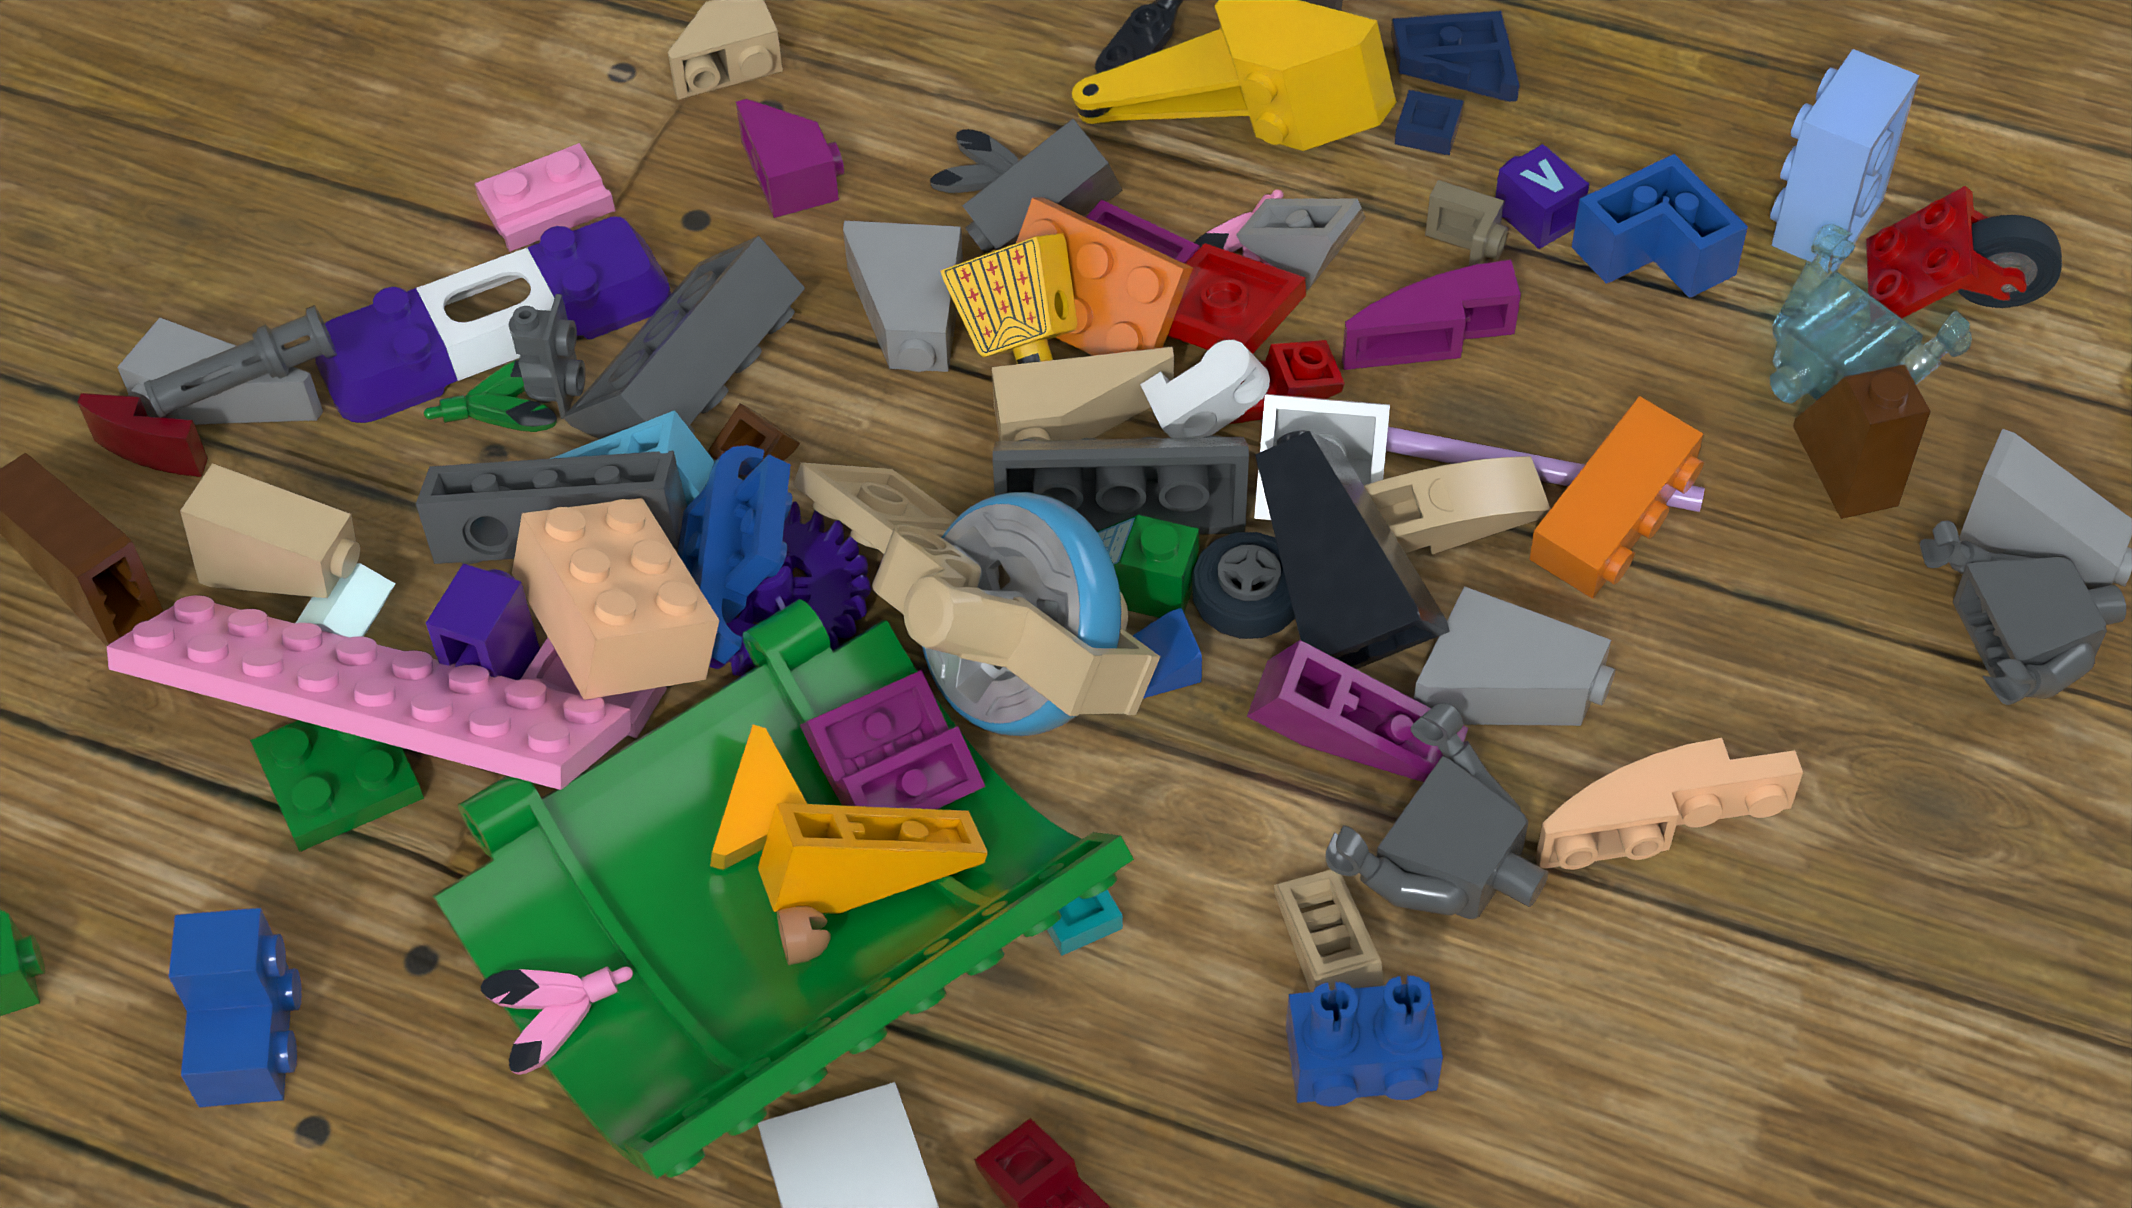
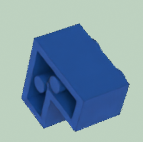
(1660, 218)
(236, 1005)

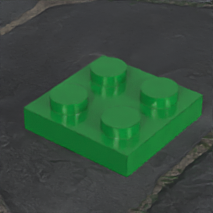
(333, 779)

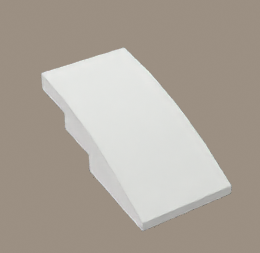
(848, 1154)

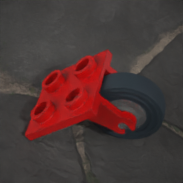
(1956, 248)

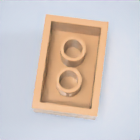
(614, 597)

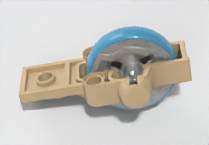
(1004, 599)

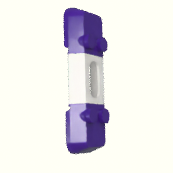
(410, 350)

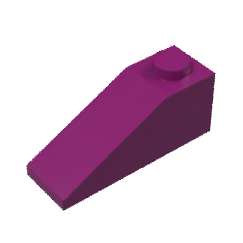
(1342, 712)

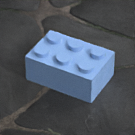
(1842, 152)

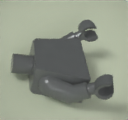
(2025, 615)
(1453, 838)

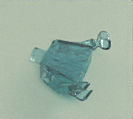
(1840, 330)

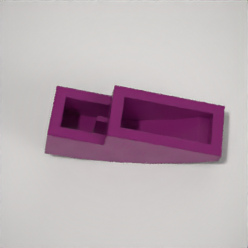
(1434, 317)

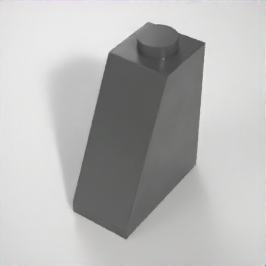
(1060, 169)

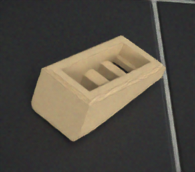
(1359, 965)

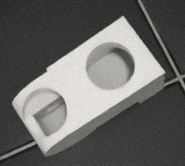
(1209, 392)

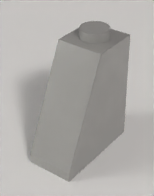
(904, 290)
(2045, 512)
(1514, 666)

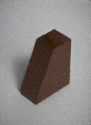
(1865, 438)

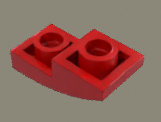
(1298, 371)

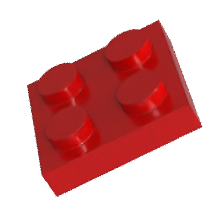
(1234, 299)

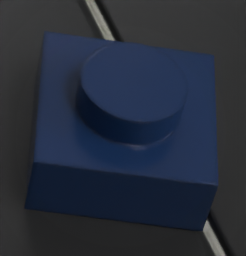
(1429, 122)

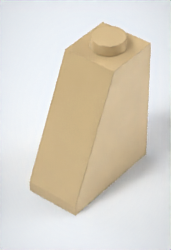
(266, 537)

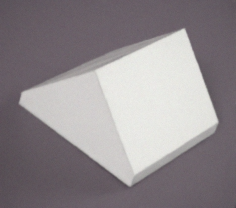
(1353, 426)

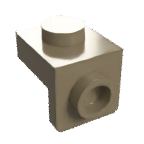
(1467, 221)

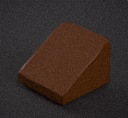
(754, 430)

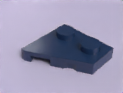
(1458, 52)

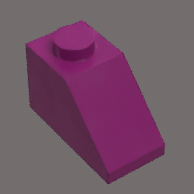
(789, 158)

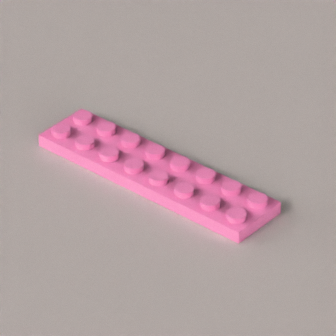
(372, 690)

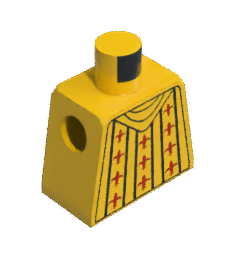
(1016, 298)

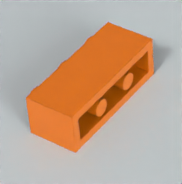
(1618, 498)

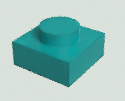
(1086, 922)

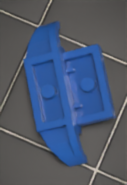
(736, 534)

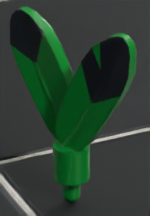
(496, 404)

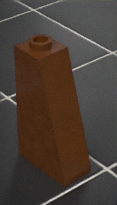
(75, 550)

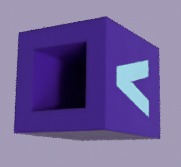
(1540, 195)

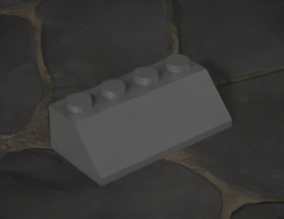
(692, 342)
(1113, 479)

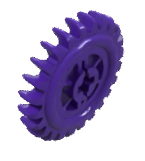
(832, 589)

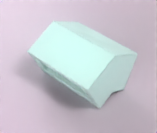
(351, 603)

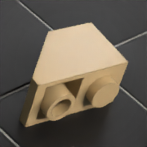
(725, 47)

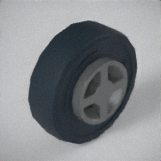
(1224, 585)

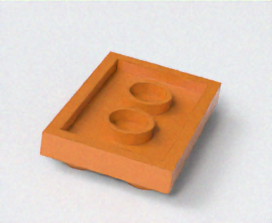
(1119, 286)

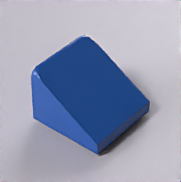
(1178, 651)

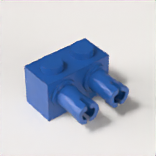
(1363, 1042)

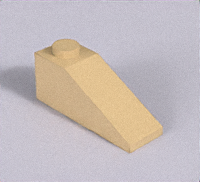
(1074, 395)

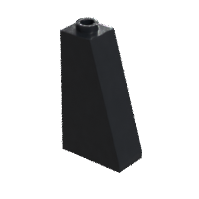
(1339, 557)

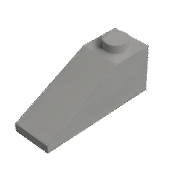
(263, 399)

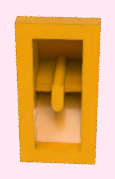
(757, 789)

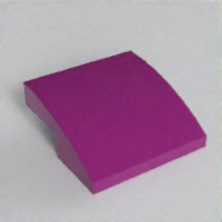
(893, 749)

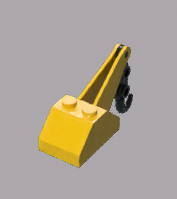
(1284, 63)

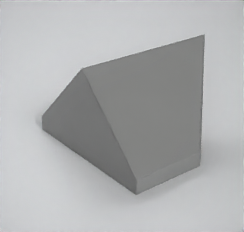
(1301, 233)

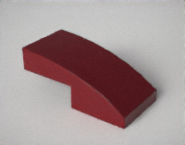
(152, 442)
(1035, 1172)

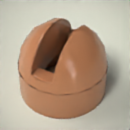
(801, 933)

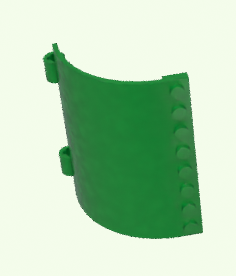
(713, 1010)

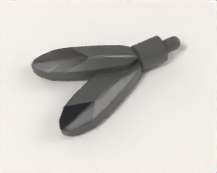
(991, 162)

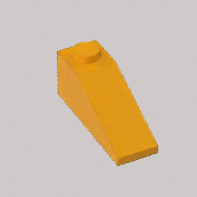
(861, 854)

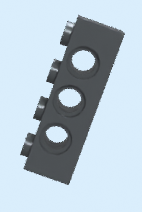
(477, 508)

